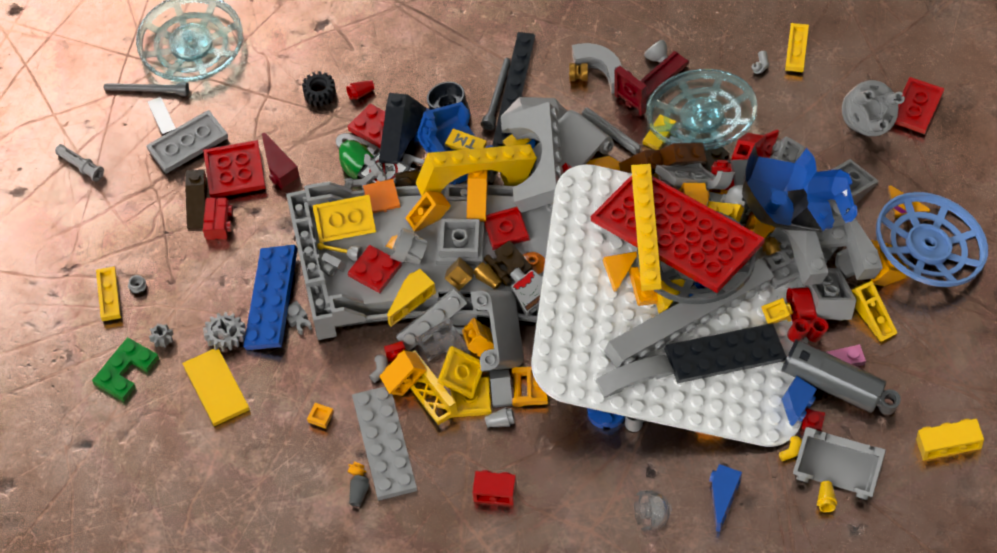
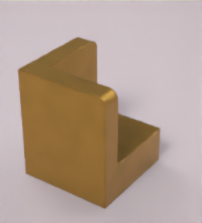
(459, 274)

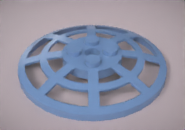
(932, 235)

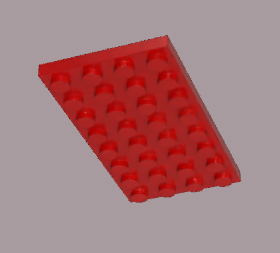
(688, 233)

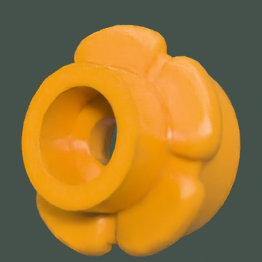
(356, 469)

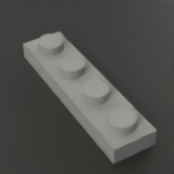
(437, 313)

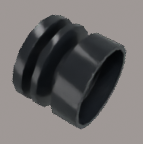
(446, 94)

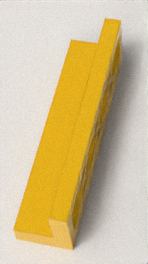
(439, 392)

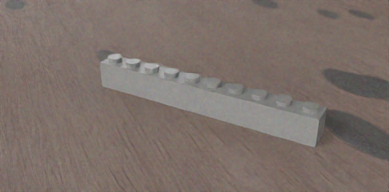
(683, 318)

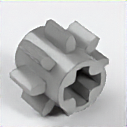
(161, 335)

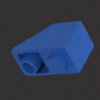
(797, 398)

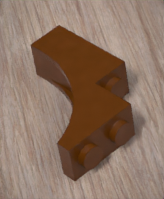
(673, 155)

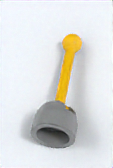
(353, 252)

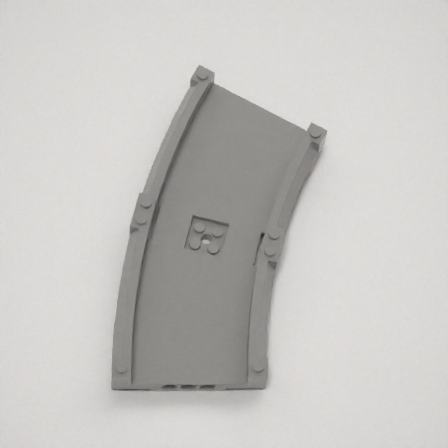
(346, 302)

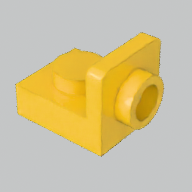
(777, 311)

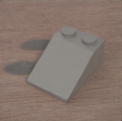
(861, 179)
(833, 297)

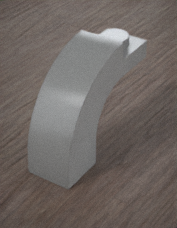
(598, 58)

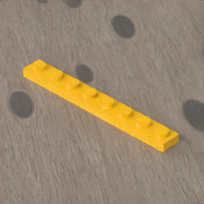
(646, 227)

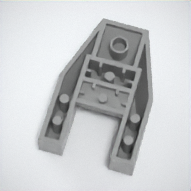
(809, 256)

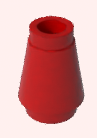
(359, 89)

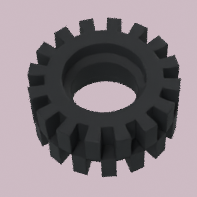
(319, 80)

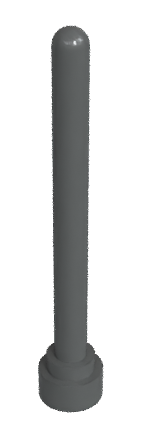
(180, 88)
(488, 121)

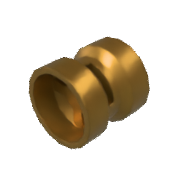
(574, 72)

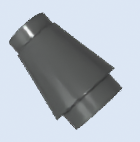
(358, 490)

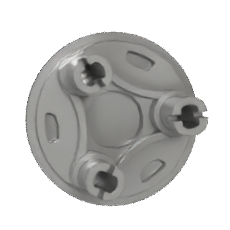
(871, 108)

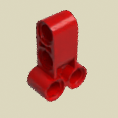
(804, 316)

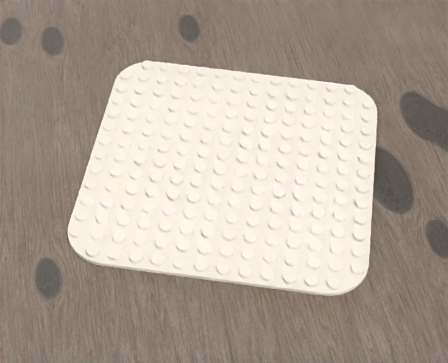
(584, 313)

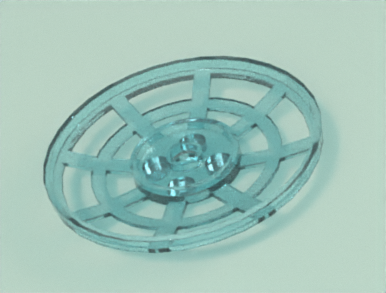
(187, 33)
(691, 111)

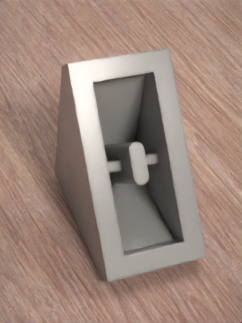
(501, 388)

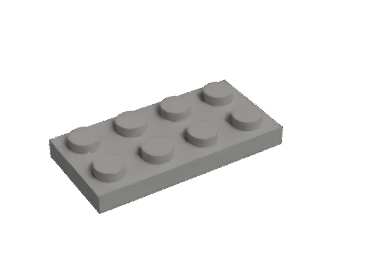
(187, 141)

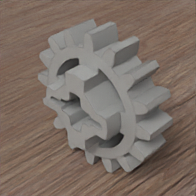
(224, 331)

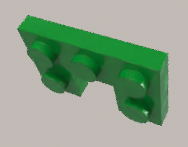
(111, 374)

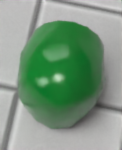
(352, 157)

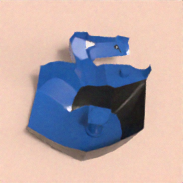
(795, 193)

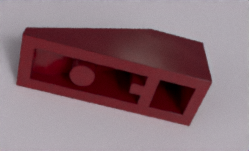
(281, 167)

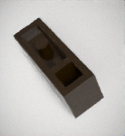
(196, 194)

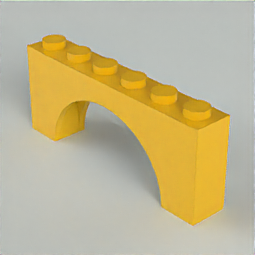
(443, 167)

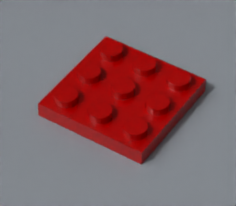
(234, 169)

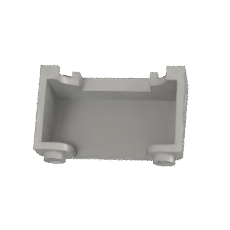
(578, 140)
(504, 327)
(840, 461)

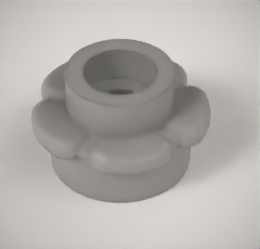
(134, 280)

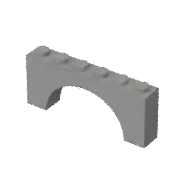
(542, 125)

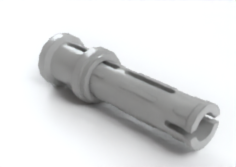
(85, 165)

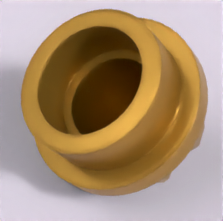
(771, 246)

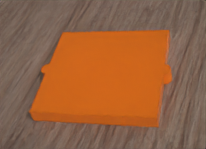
(382, 195)

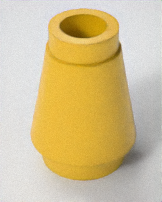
(826, 499)

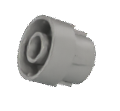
(408, 247)

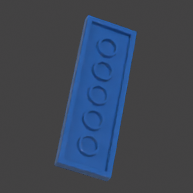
(270, 297)

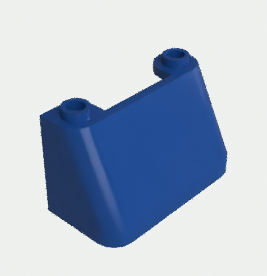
(437, 126)

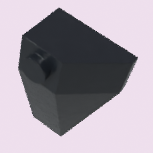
(400, 126)

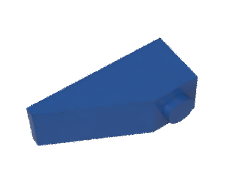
(724, 488)

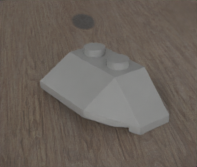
(527, 102)

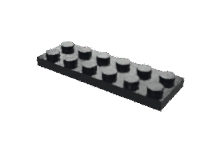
(725, 353)

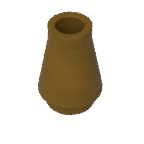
(486, 275)

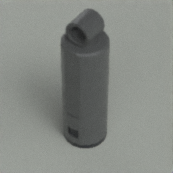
(839, 378)

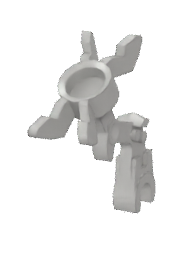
(376, 171)

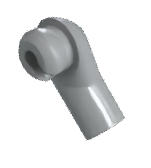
(763, 63)
(381, 364)

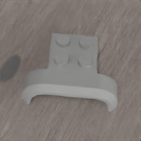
(694, 174)

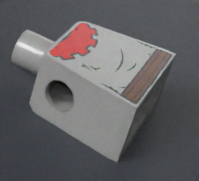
(527, 290)

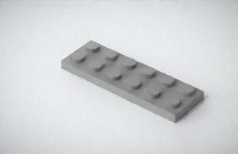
(384, 443)

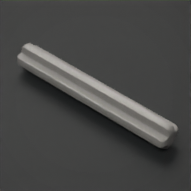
(611, 130)

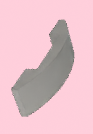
(634, 373)

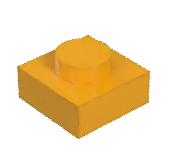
(320, 415)

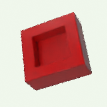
(393, 350)
(813, 420)

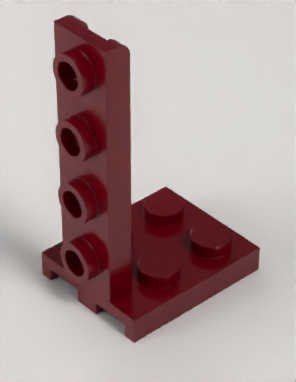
(637, 91)

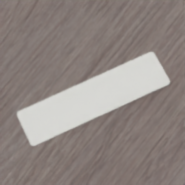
(161, 115)

